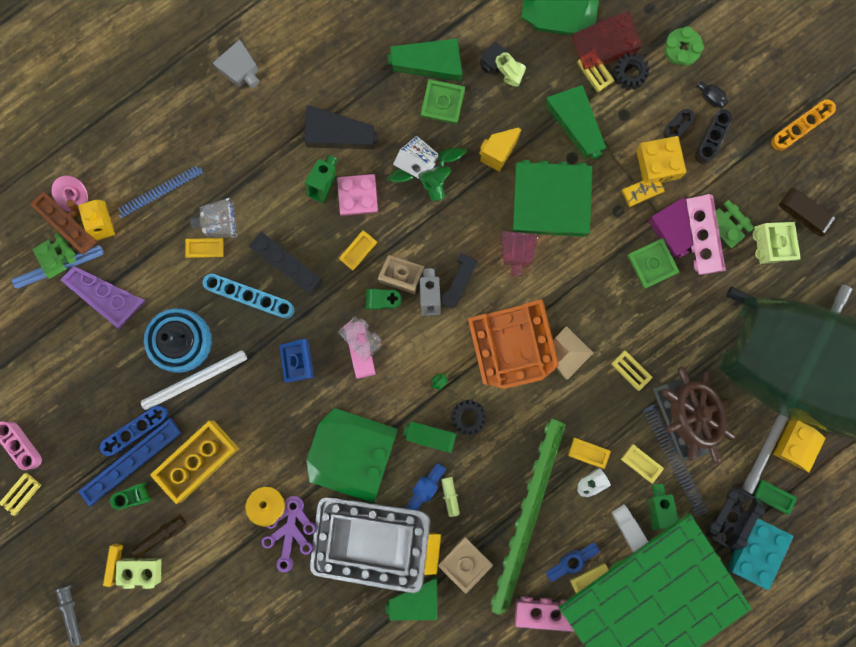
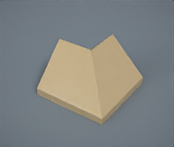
(570, 352)

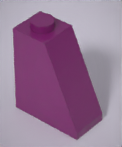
(674, 228)

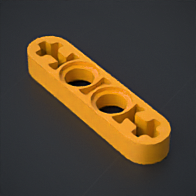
(804, 126)

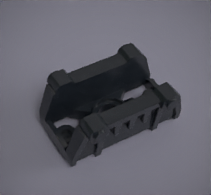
(744, 523)

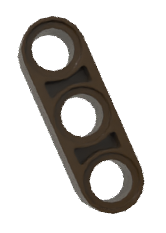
(807, 212)

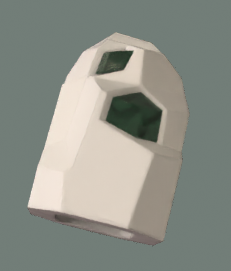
(593, 483)

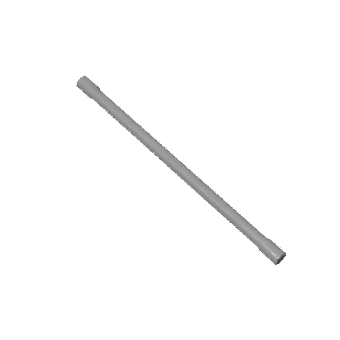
(754, 476)

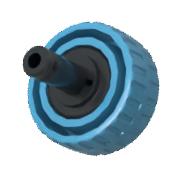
(177, 340)

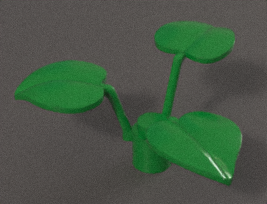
(434, 177)

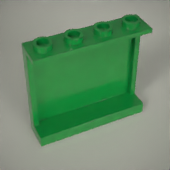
(552, 198)

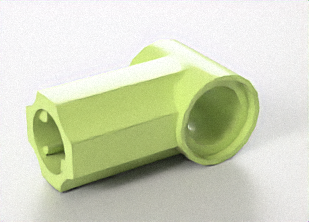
(510, 68)

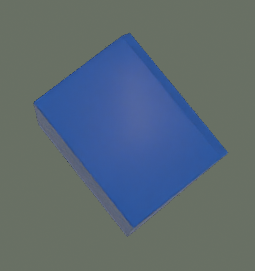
(296, 361)

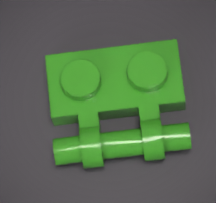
(729, 232)
(48, 255)

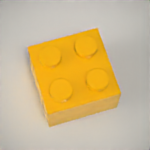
(661, 160)

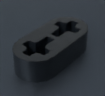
(676, 122)

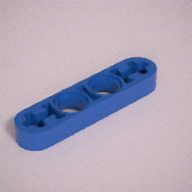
(135, 433)

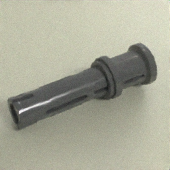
(66, 606)

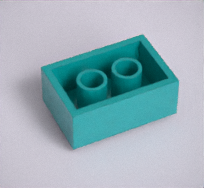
(762, 555)

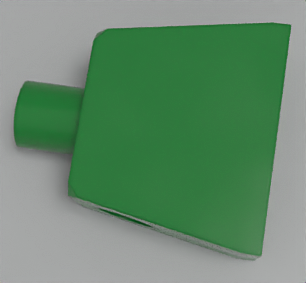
(321, 179)
(662, 517)

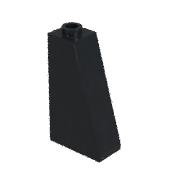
(332, 130)

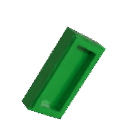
(774, 497)

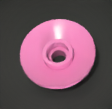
(63, 188)

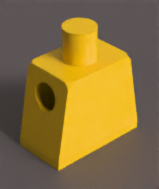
(95, 217)

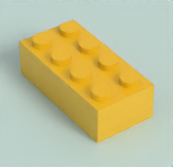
(194, 462)

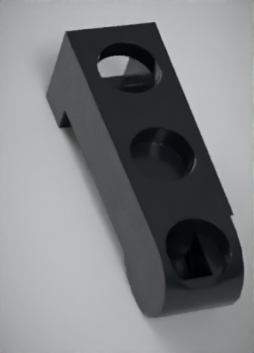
(452, 297)

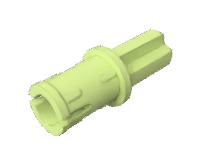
(450, 496)

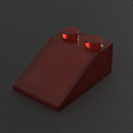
(607, 40)

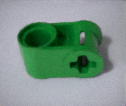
(380, 299)
(133, 496)

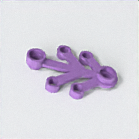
(289, 531)

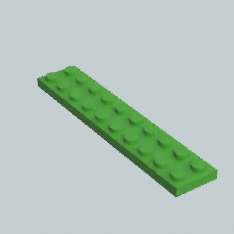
(526, 523)

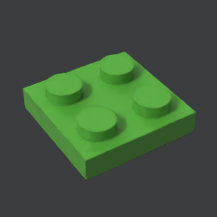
(442, 101)
(653, 263)

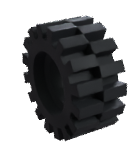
(635, 61)
(480, 417)

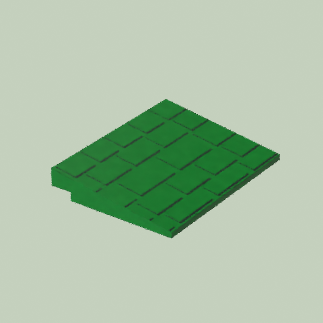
(659, 595)

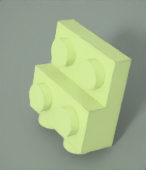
(776, 242)

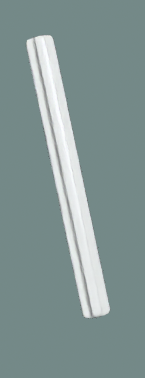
(193, 380)

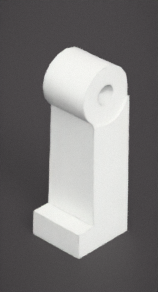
(629, 528)

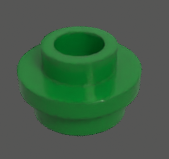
(439, 380)

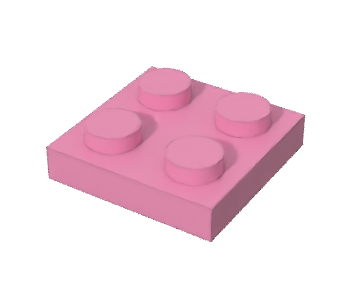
(357, 195)

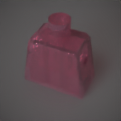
(518, 250)

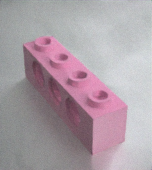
(716, 261)
(543, 621)

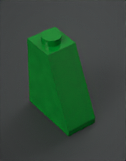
(430, 436)
(414, 606)

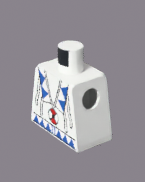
(416, 157)

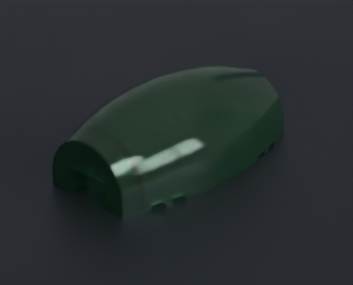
(798, 362)

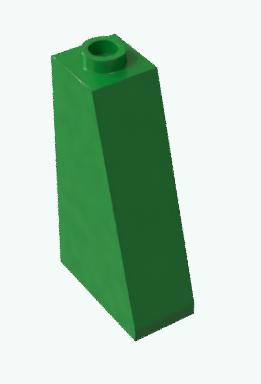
(428, 59)
(577, 120)

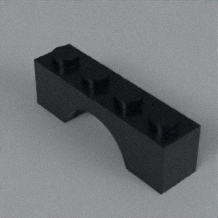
(286, 263)

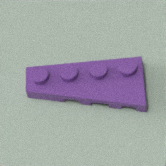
(105, 298)

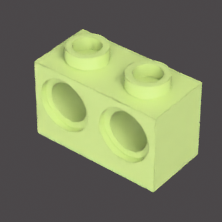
(138, 569)

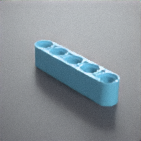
(240, 292)

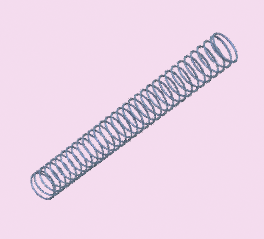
(652, 406)

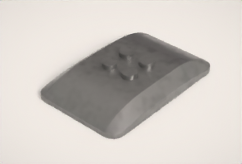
(370, 544)

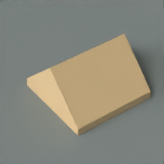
(400, 274)

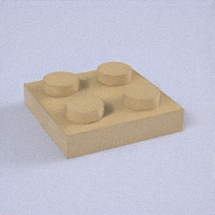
(465, 565)

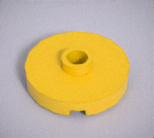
(271, 513)

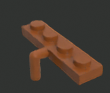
(64, 222)

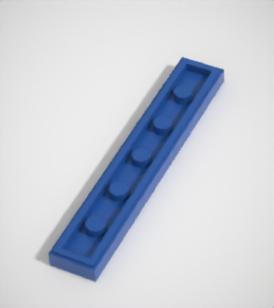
(130, 462)

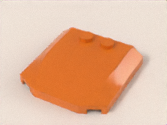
(514, 345)

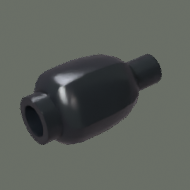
(713, 95)

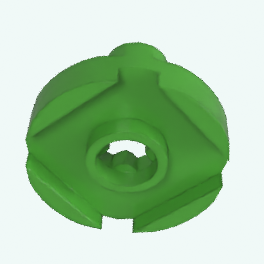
(691, 39)

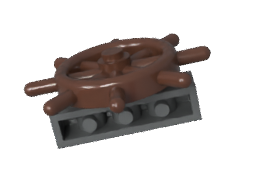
(689, 418)

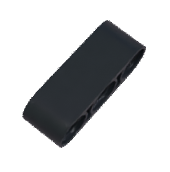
(719, 130)

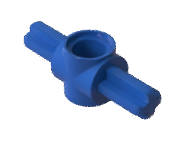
(425, 487)
(582, 555)

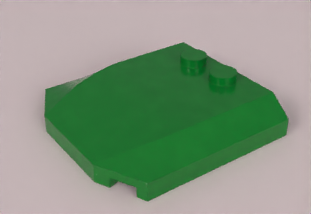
(560, 15)
(350, 454)

